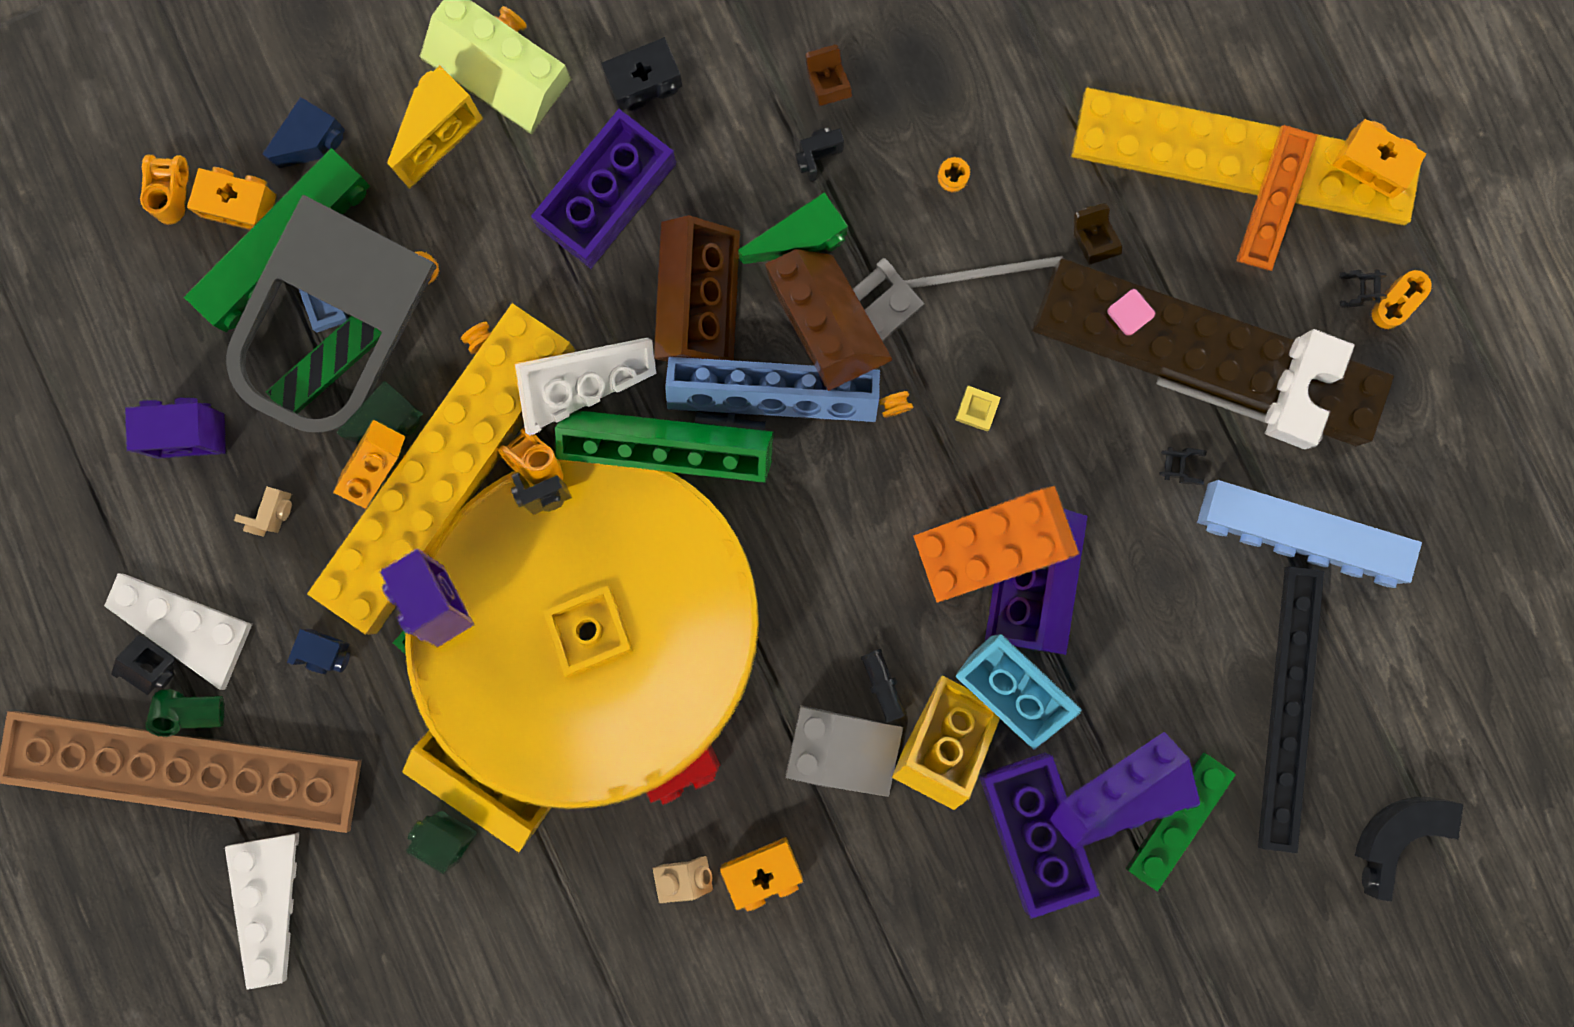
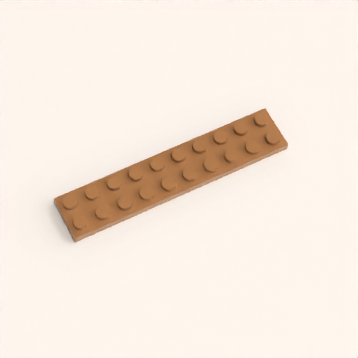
(179, 771)

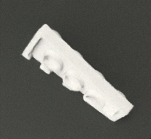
(567, 382)
(186, 629)
(262, 900)

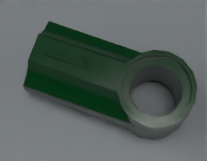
(173, 711)

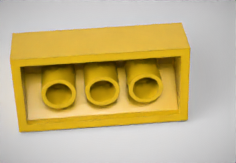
(497, 813)

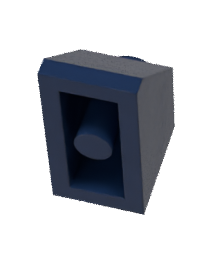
(304, 136)

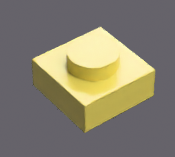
(977, 408)

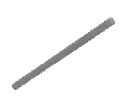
(984, 272)
(1213, 399)

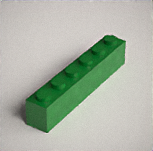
(230, 283)
(665, 445)

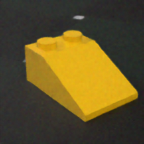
(433, 124)
(947, 745)

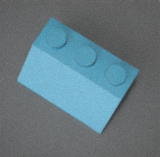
(1016, 691)

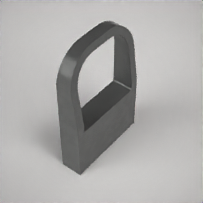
(346, 269)

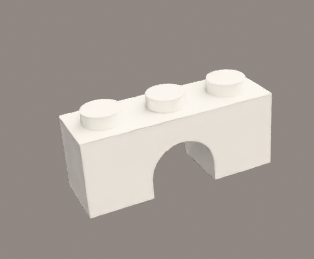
(1294, 415)

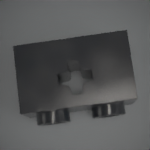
(651, 60)

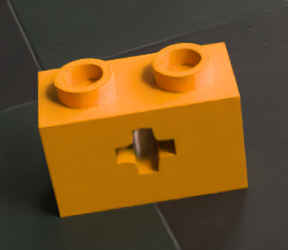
(1387, 173)
(213, 199)
(369, 464)
(742, 871)

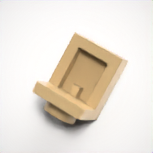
(272, 511)
(683, 880)

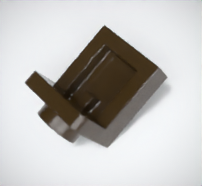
(1096, 234)

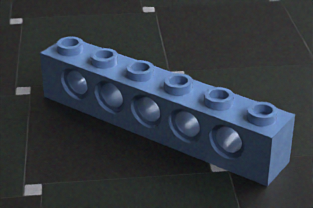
(767, 390)

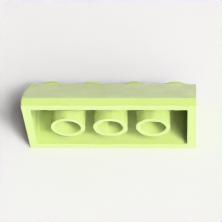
(494, 62)

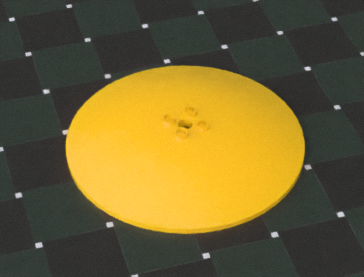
(604, 715)

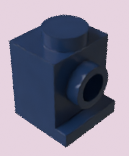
(319, 651)

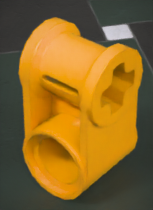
(163, 181)
(531, 458)

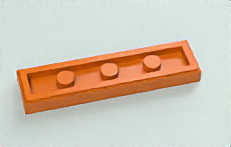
(1276, 197)

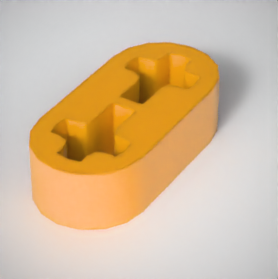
(1407, 304)

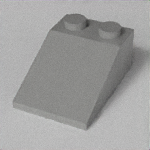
(843, 751)

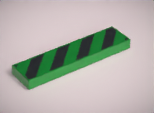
(324, 364)

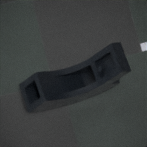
(1396, 828)

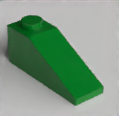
(810, 228)

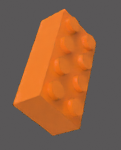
(996, 544)

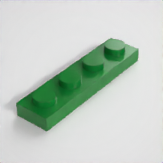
(1174, 833)

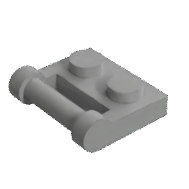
(894, 305)

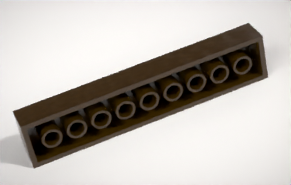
(1202, 350)

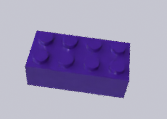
(604, 188)
(1041, 860)

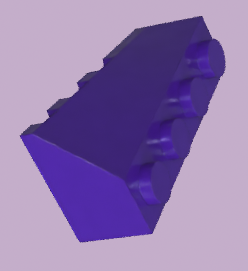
(1134, 791)

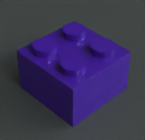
(175, 429)
(425, 598)

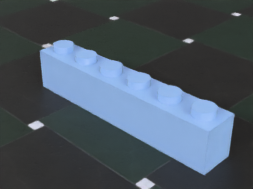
(1309, 533)

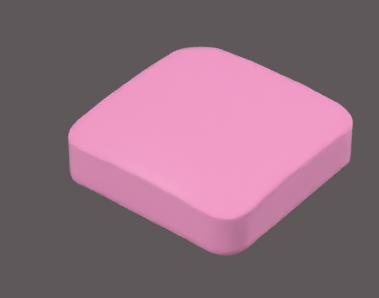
(1131, 312)

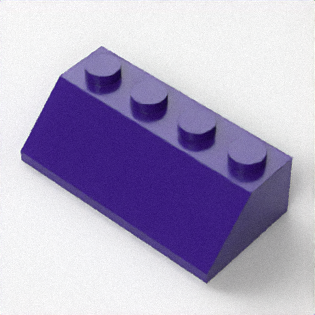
(1038, 605)

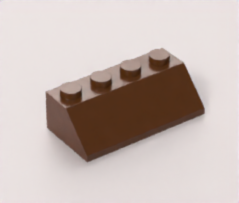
(696, 290)
(827, 316)

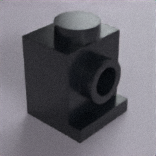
(143, 656)

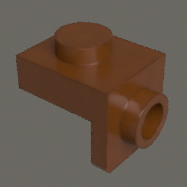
(827, 75)

